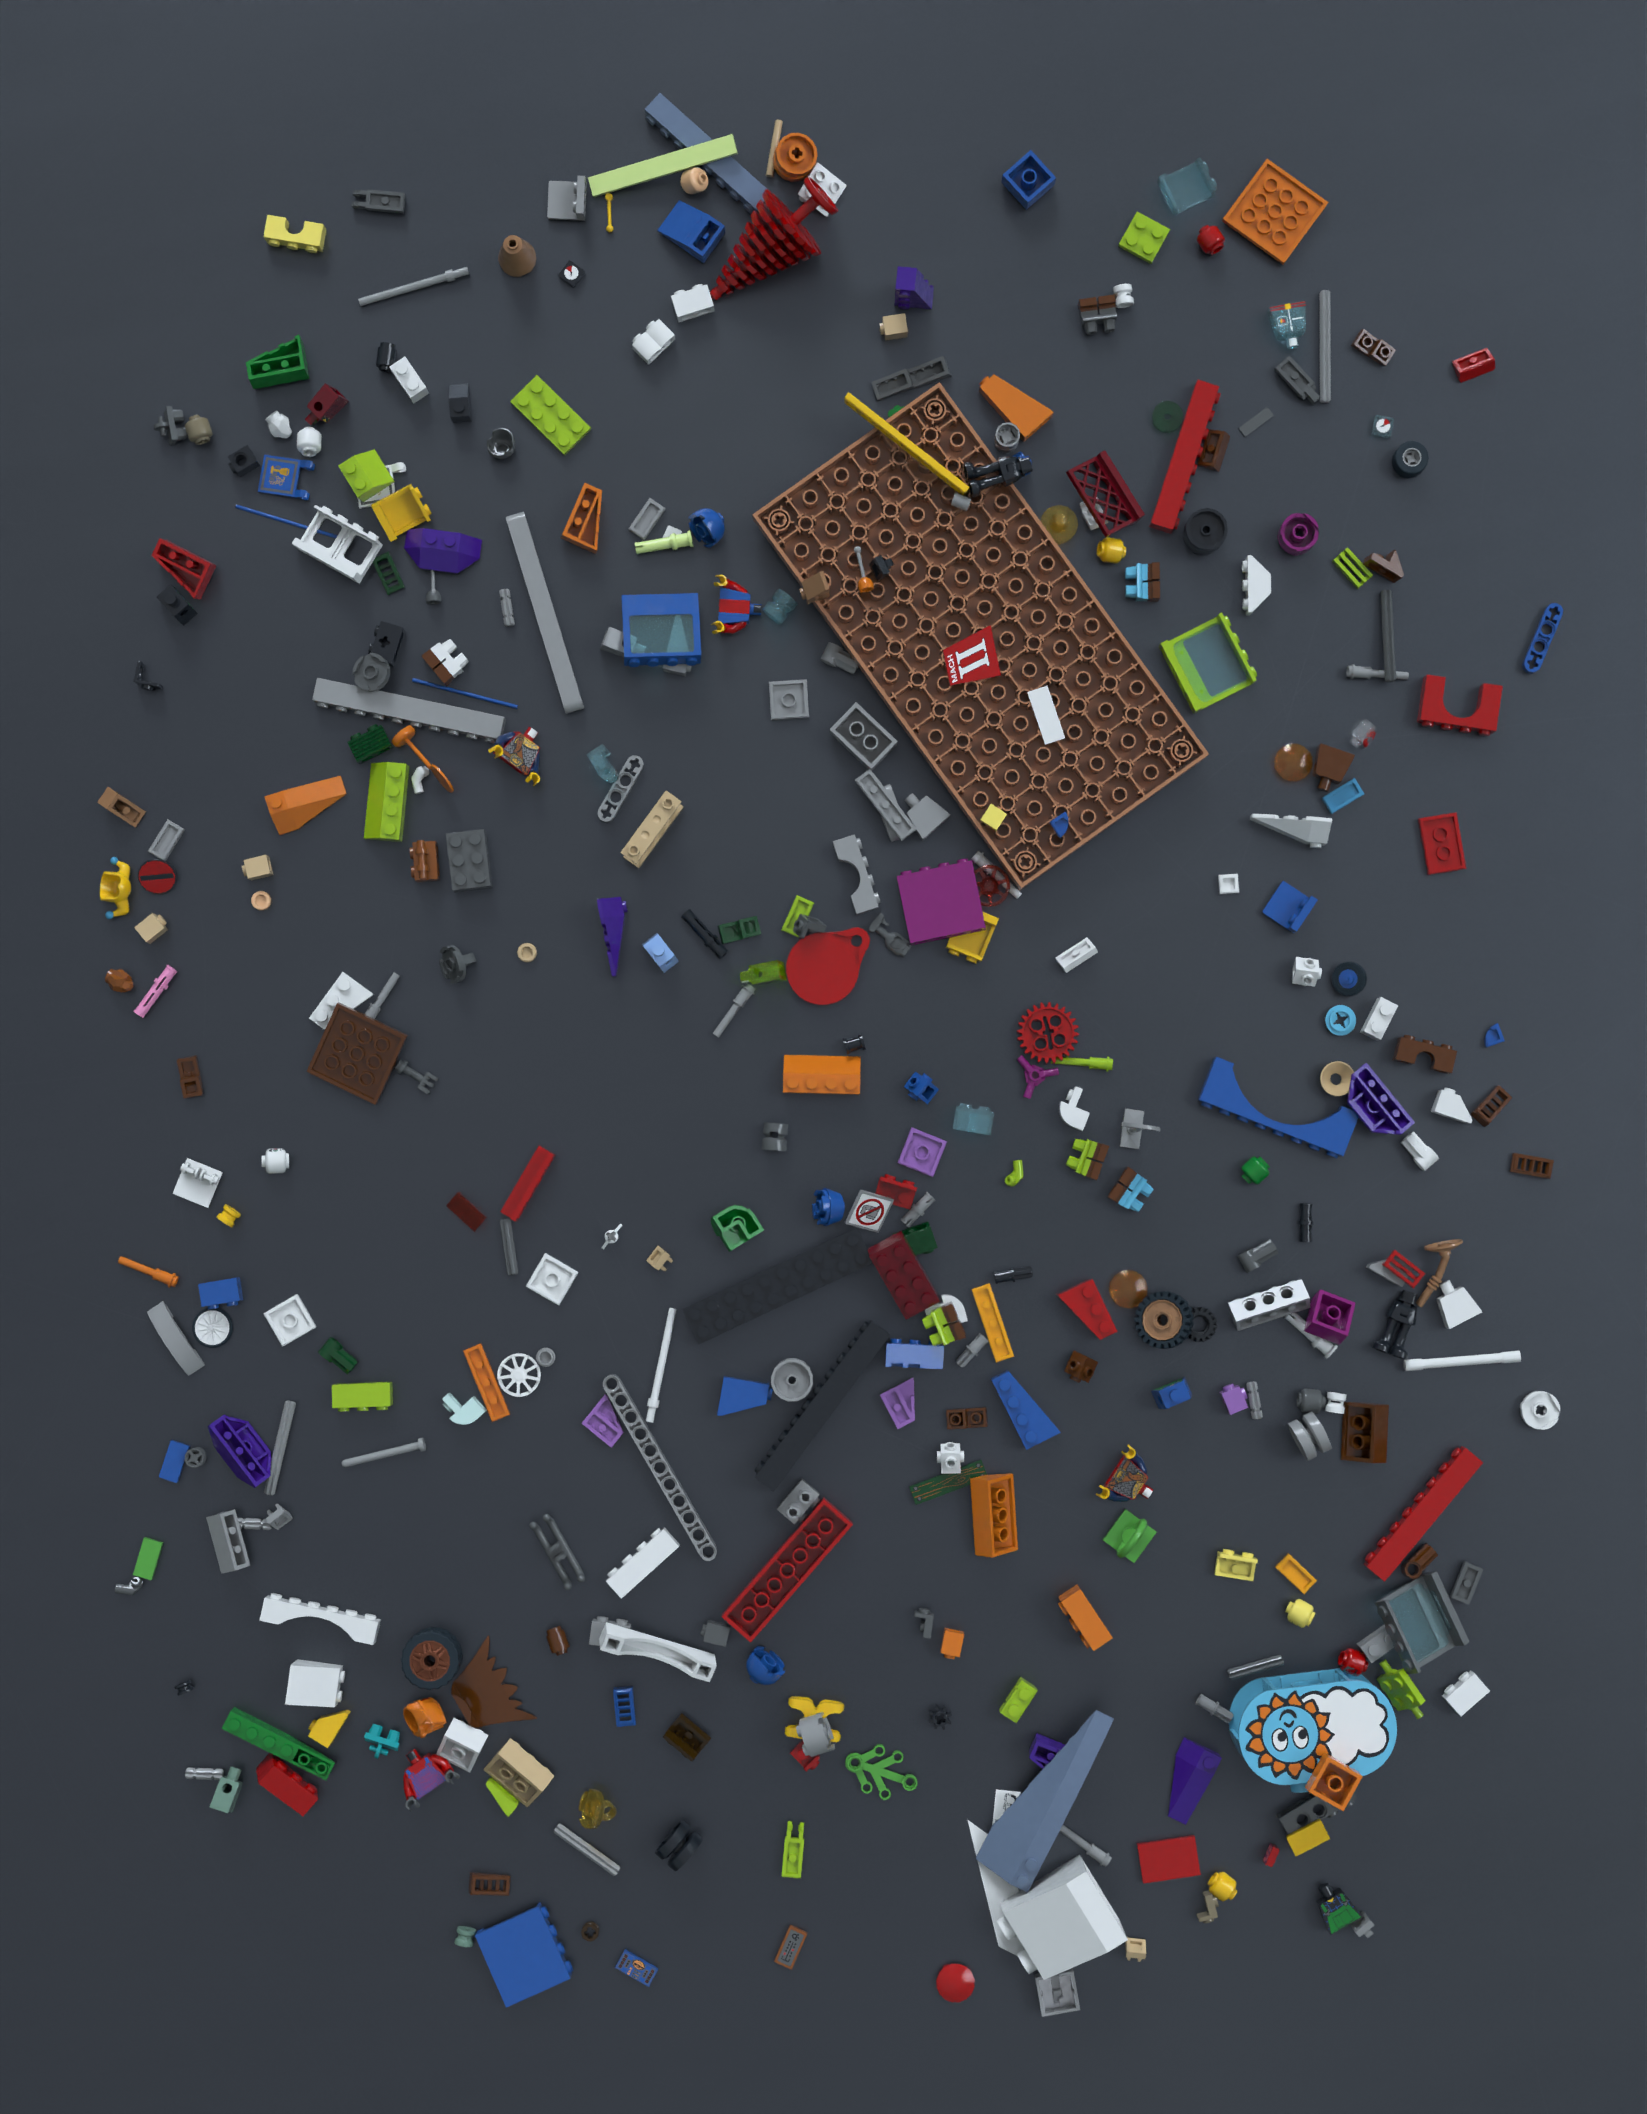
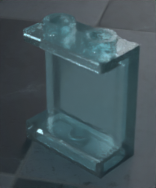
(1187, 186)

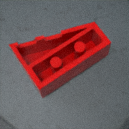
(186, 567)
(1089, 1307)

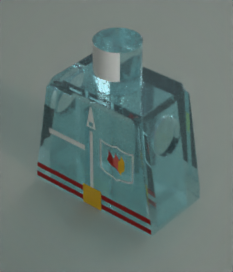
(1288, 322)

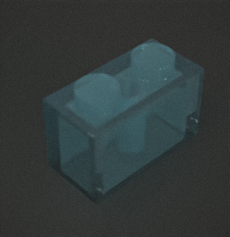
(973, 1120)

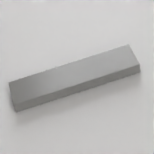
(885, 805)

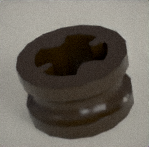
(595, 1934)

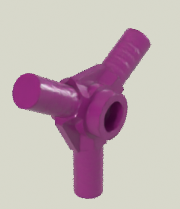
(1034, 1075)

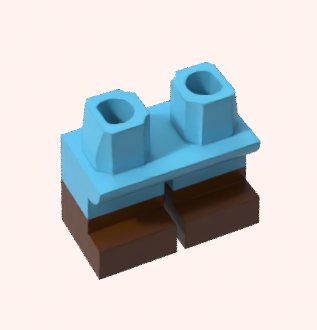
(1146, 582)
(1127, 1198)

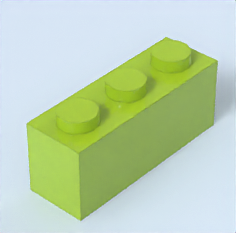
(362, 1396)

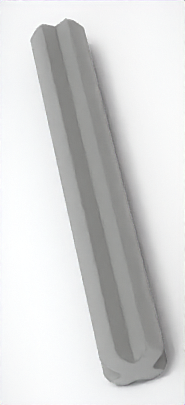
(587, 1849)

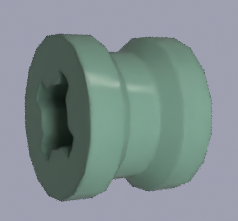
(465, 1936)

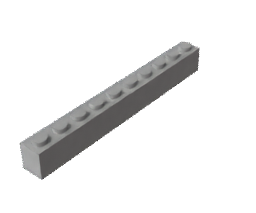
(408, 709)

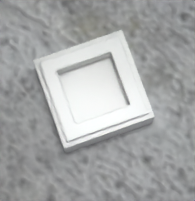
(1228, 884)

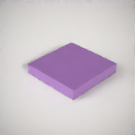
(922, 1152)

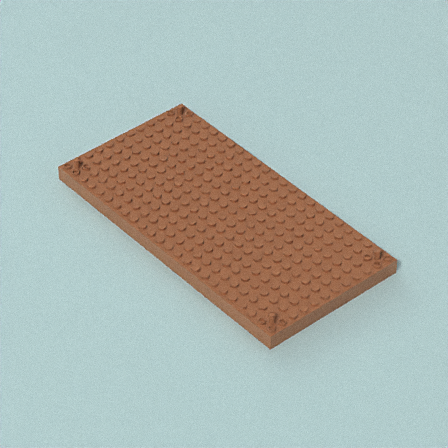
(951, 580)

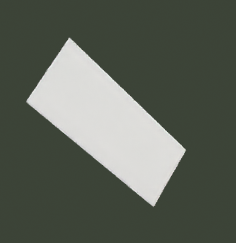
(1046, 715)

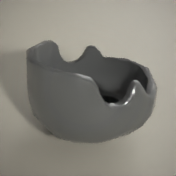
(501, 443)

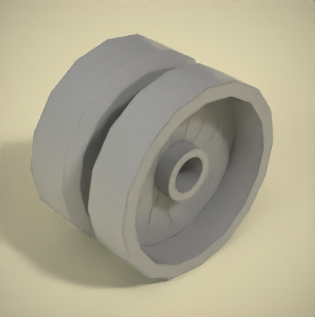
(800, 1387)
(1309, 1436)

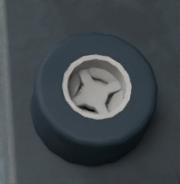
(1416, 456)

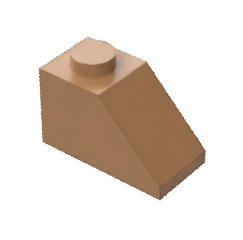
(815, 588)
(121, 807)

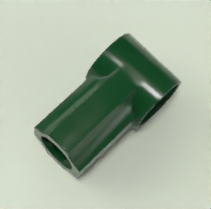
(334, 1352)

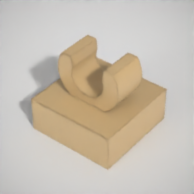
(658, 1258)
(1135, 1948)

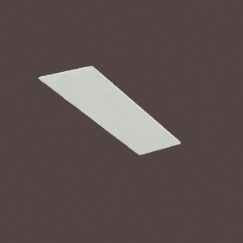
(996, 1891)

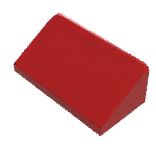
(1474, 365)

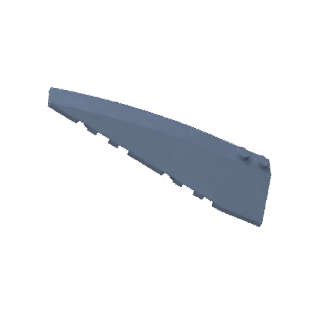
(1031, 1824)

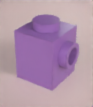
(1233, 1398)

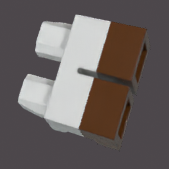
(442, 663)

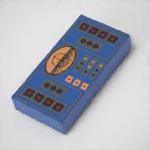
(636, 1967)

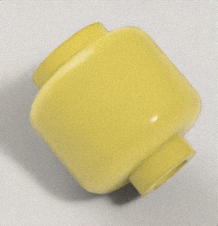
(1300, 1613)

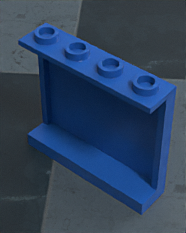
(524, 1955)

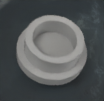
(545, 1357)

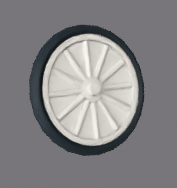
(212, 1327)

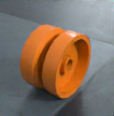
(784, 156)

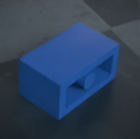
(219, 1292)

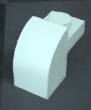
(463, 1414)

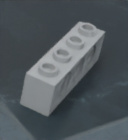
(1262, 1313)

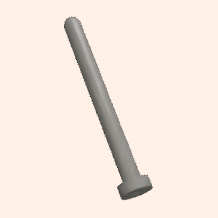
(385, 1453)

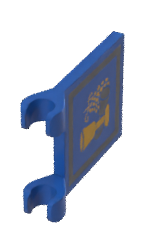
(281, 476)

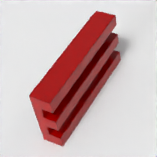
(1390, 1259)

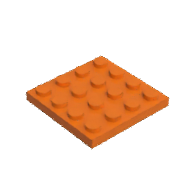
(1275, 211)

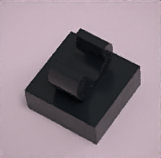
(880, 567)

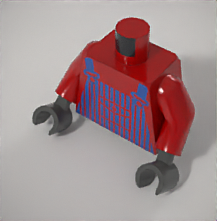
(425, 1775)

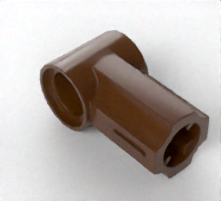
(1420, 1560)

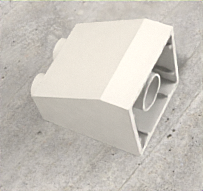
(1061, 1920)

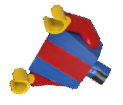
(734, 607)

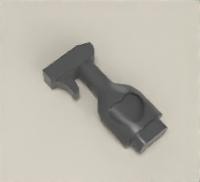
(893, 941)

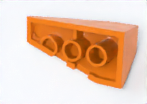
(298, 805)

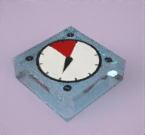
(1382, 426)

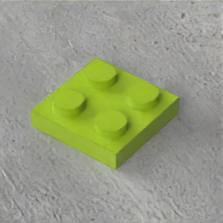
(1144, 237)

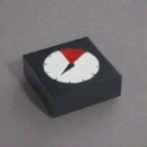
(571, 273)

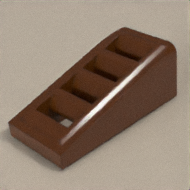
(1482, 1114)
(1548, 1168)
(489, 1877)

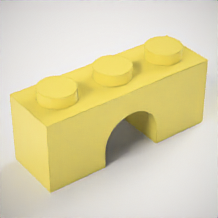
(310, 238)

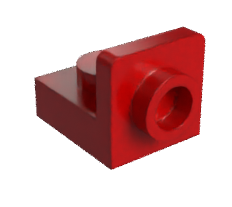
(806, 1761)

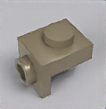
(1211, 1904)

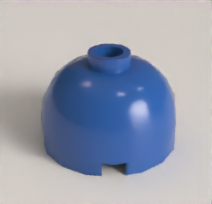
(707, 525)
(764, 1666)

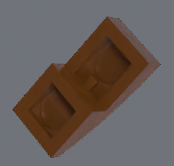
(190, 1076)

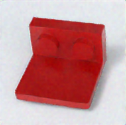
(902, 1193)

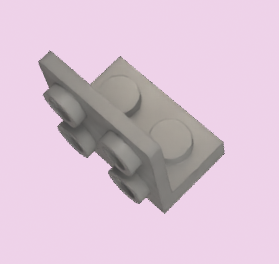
(567, 199)

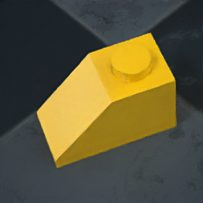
(327, 1727)

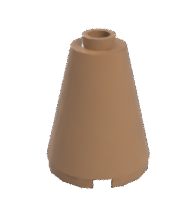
(516, 256)

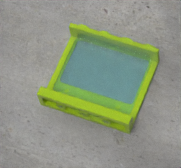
(1208, 663)

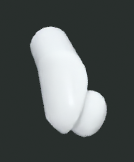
(417, 777)

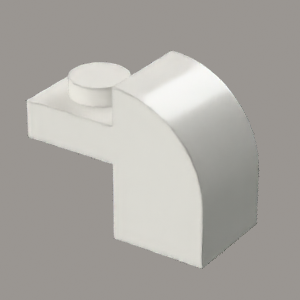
(1070, 1113)
(957, 1304)

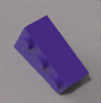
(912, 289)
(1043, 1750)

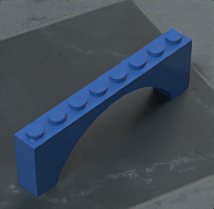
(1223, 1092)

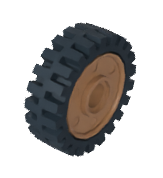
(1178, 1324)

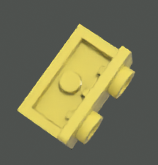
(1235, 1565)

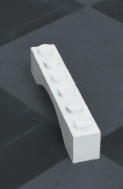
(359, 1627)
(625, 1641)

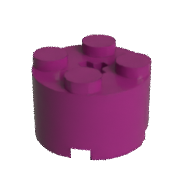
(1297, 523)

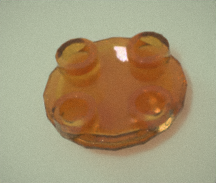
(1293, 762)
(1128, 1289)

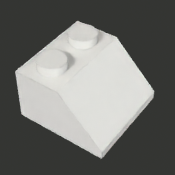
(462, 1744)

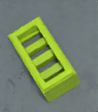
(505, 1800)

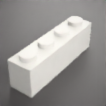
(643, 1562)

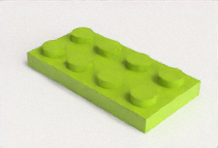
(550, 415)

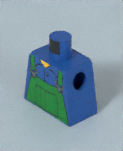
(1172, 1394)

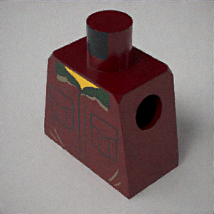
(325, 405)

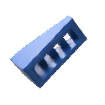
(619, 1691)

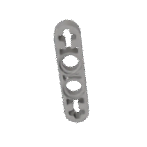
(623, 790)

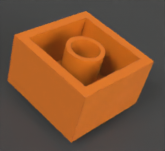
(1333, 1781)

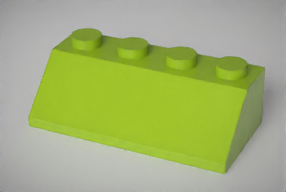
(386, 801)

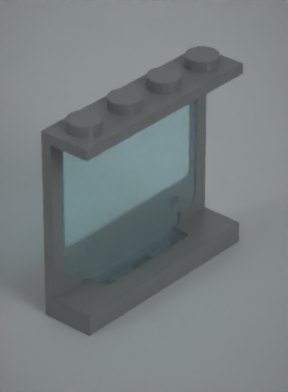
(1421, 1621)

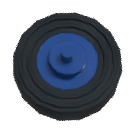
(1349, 978)

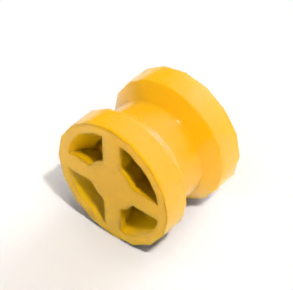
(228, 1215)

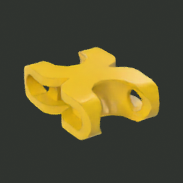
(808, 1708)

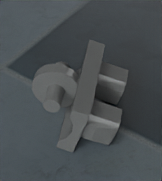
(171, 416)

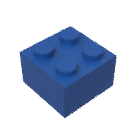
(1028, 179)

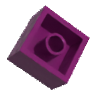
(1329, 1317)

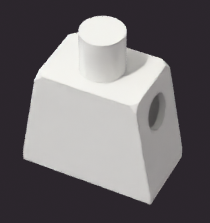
(1456, 1305)

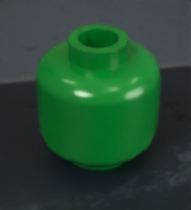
(1255, 1170)

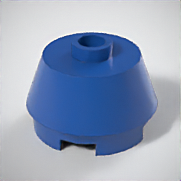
(828, 1207)

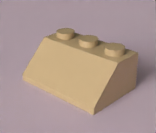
(519, 1772)

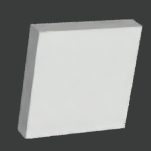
(552, 1279)
(290, 1320)

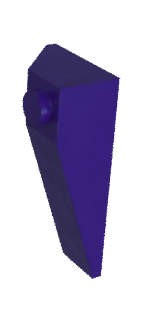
(612, 919)
(1191, 1776)

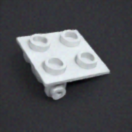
(828, 182)
(197, 1182)

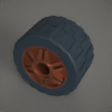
(442, 1647)

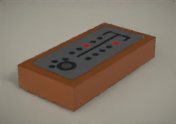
(790, 1947)

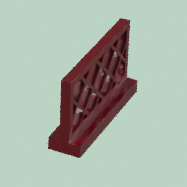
(1115, 488)

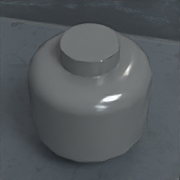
(1310, 1400)

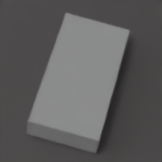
(647, 519)
(166, 840)

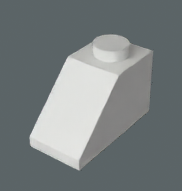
(1451, 1106)

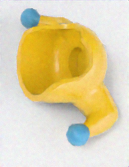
(116, 888)

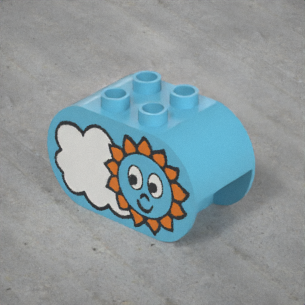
(1292, 1719)

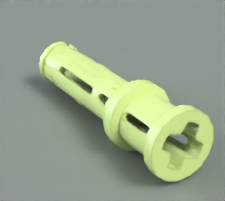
(674, 542)

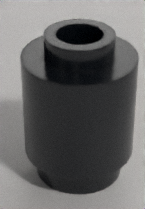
(386, 356)

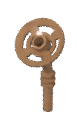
(1444, 1249)

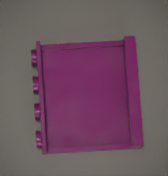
(941, 902)

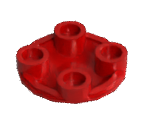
(955, 1982)

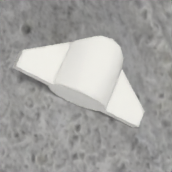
(611, 1236)

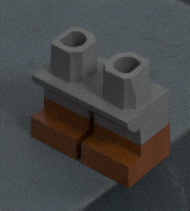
(1091, 317)

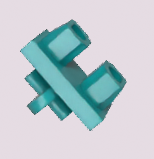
(390, 1743)

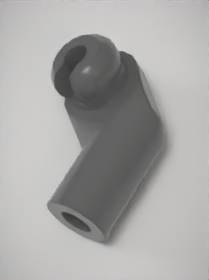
(131, 1588)

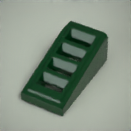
(400, 585)

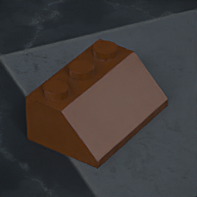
(1365, 1432)

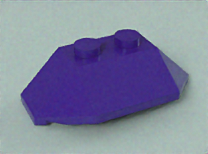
(442, 549)
(1376, 1104)
(241, 1449)

